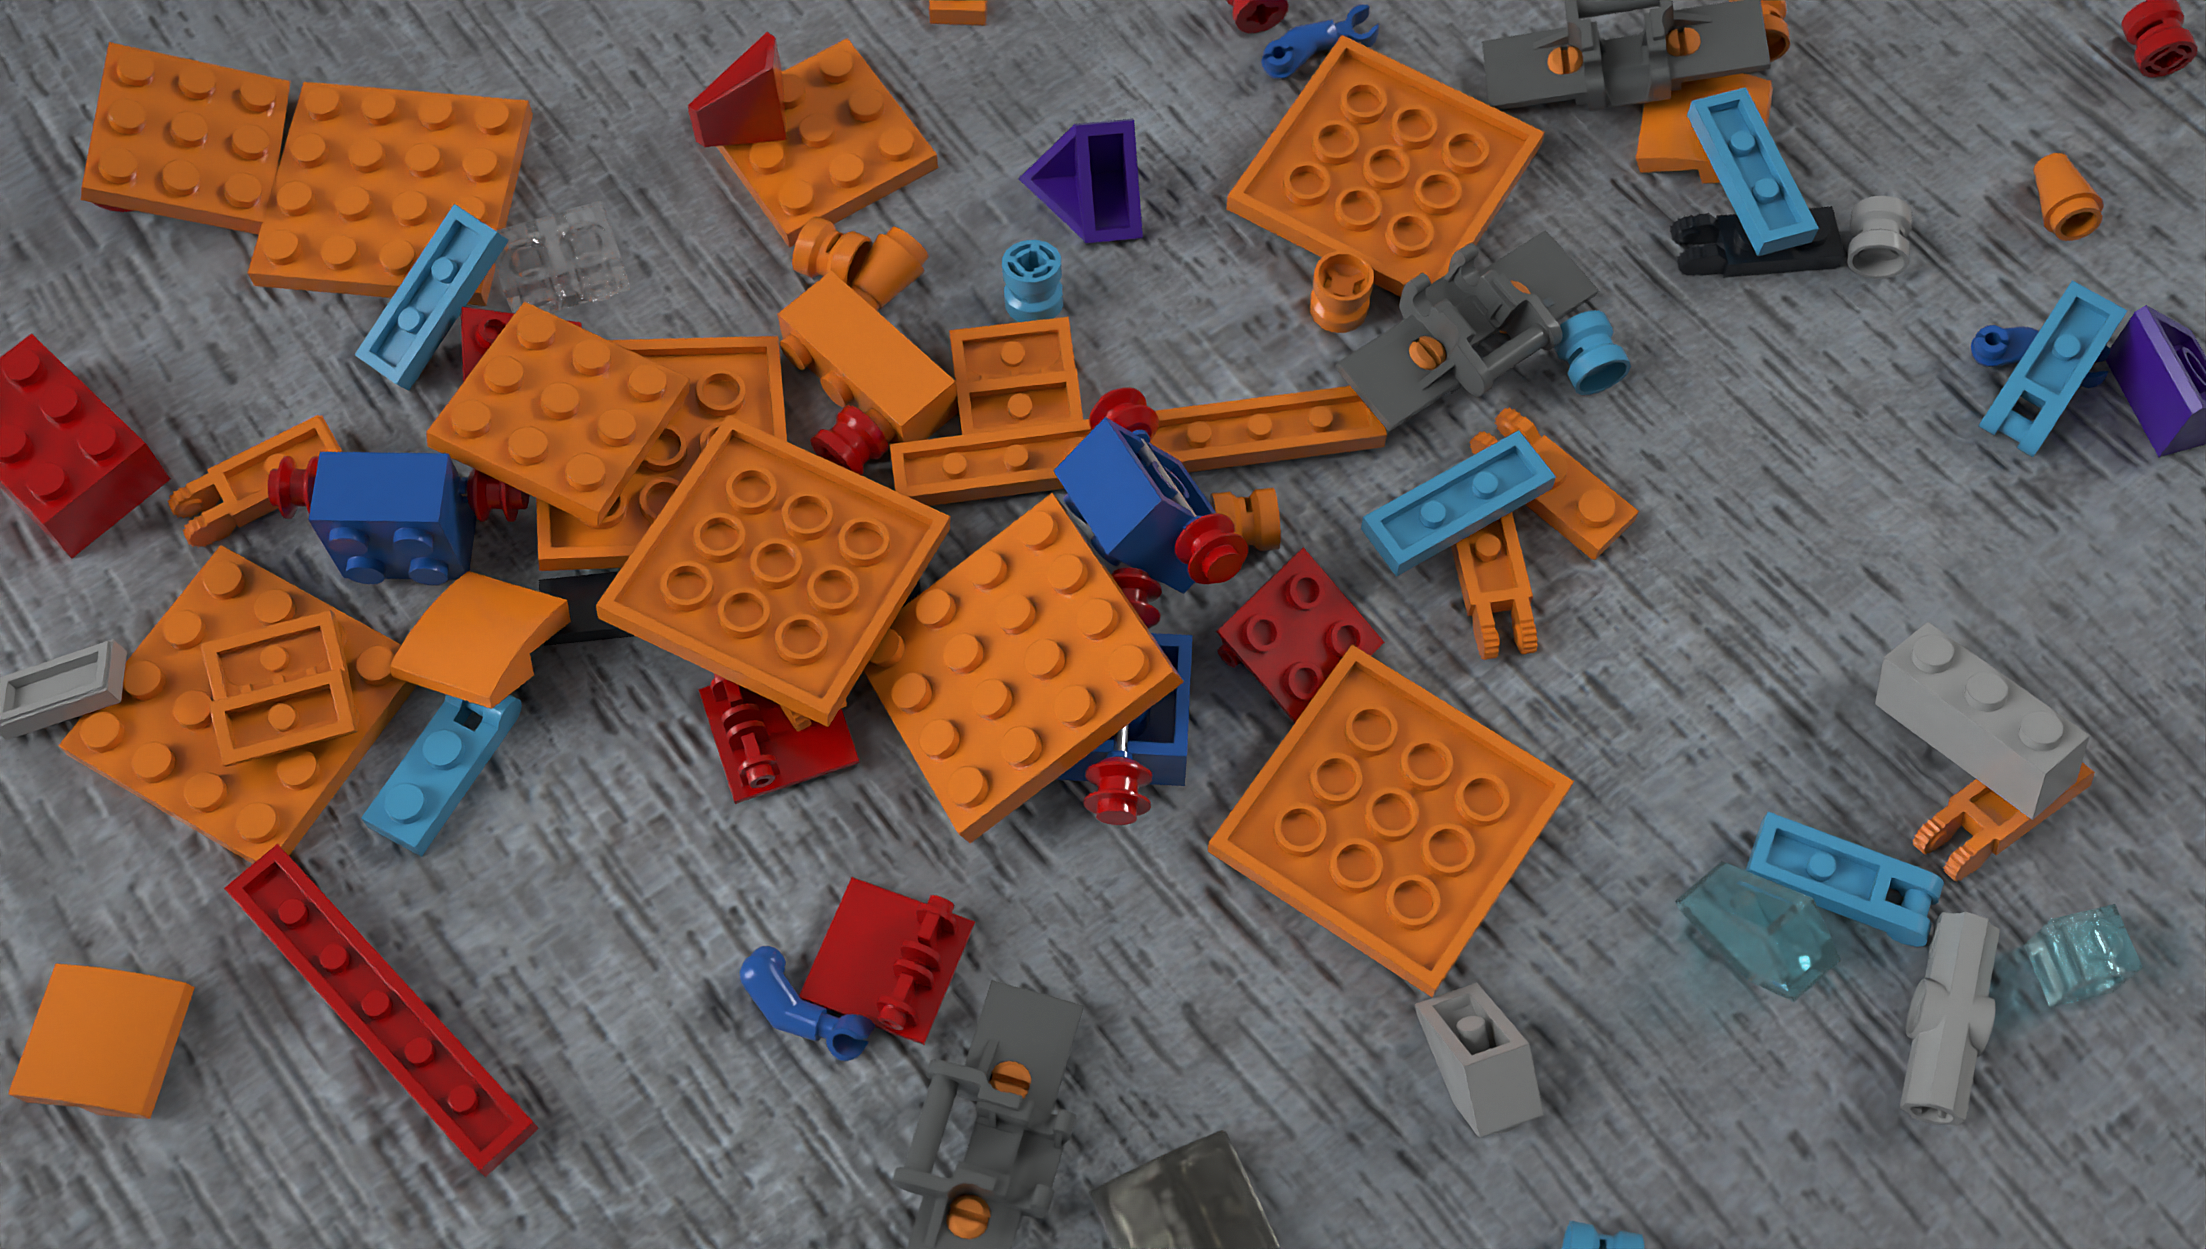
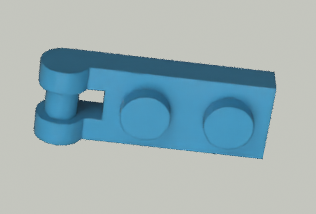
(2054, 366)
(438, 772)
(1846, 878)

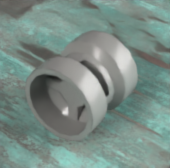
(1880, 235)

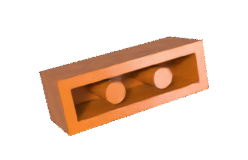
(866, 361)

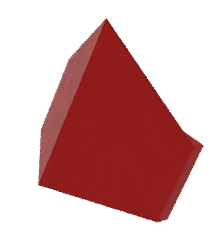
(743, 101)

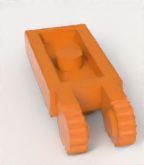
(244, 482)
(1579, 502)
(1493, 581)
(1989, 820)

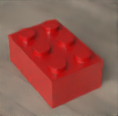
(67, 451)

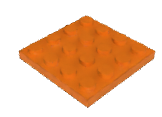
(1384, 167)
(375, 178)
(726, 378)
(775, 569)
(1016, 668)
(163, 732)
(1391, 819)

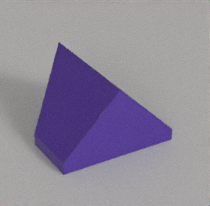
(1092, 180)

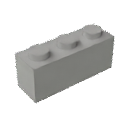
(1981, 720)

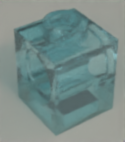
(2082, 955)

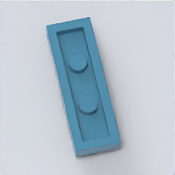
(1752, 171)
(431, 297)
(1457, 503)

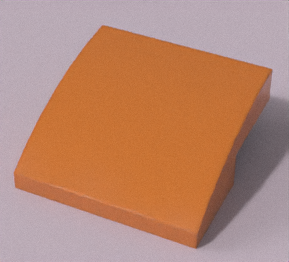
(1667, 135)
(1015, 375)
(479, 639)
(279, 688)
(102, 1041)

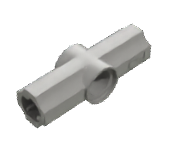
(1950, 1019)

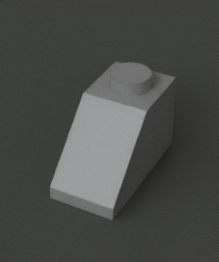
(1481, 1060)

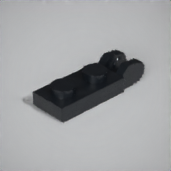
(1735, 255)

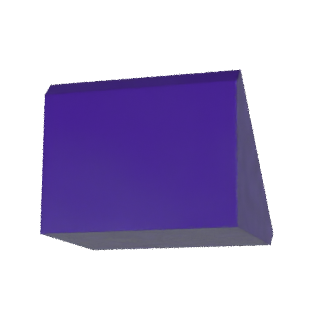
(2162, 380)

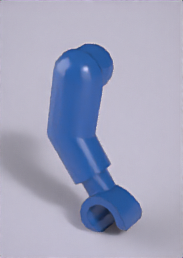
(1295, 47)
(2006, 346)
(784, 1009)

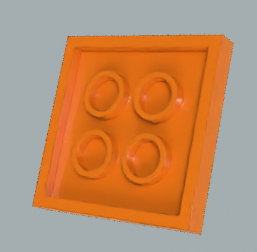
(185, 139)
(841, 147)
(559, 413)

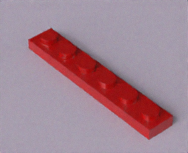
(382, 1010)

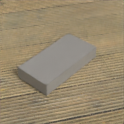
(61, 689)

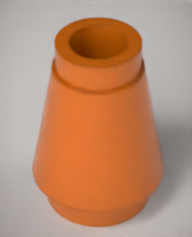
(2066, 199)
(889, 267)

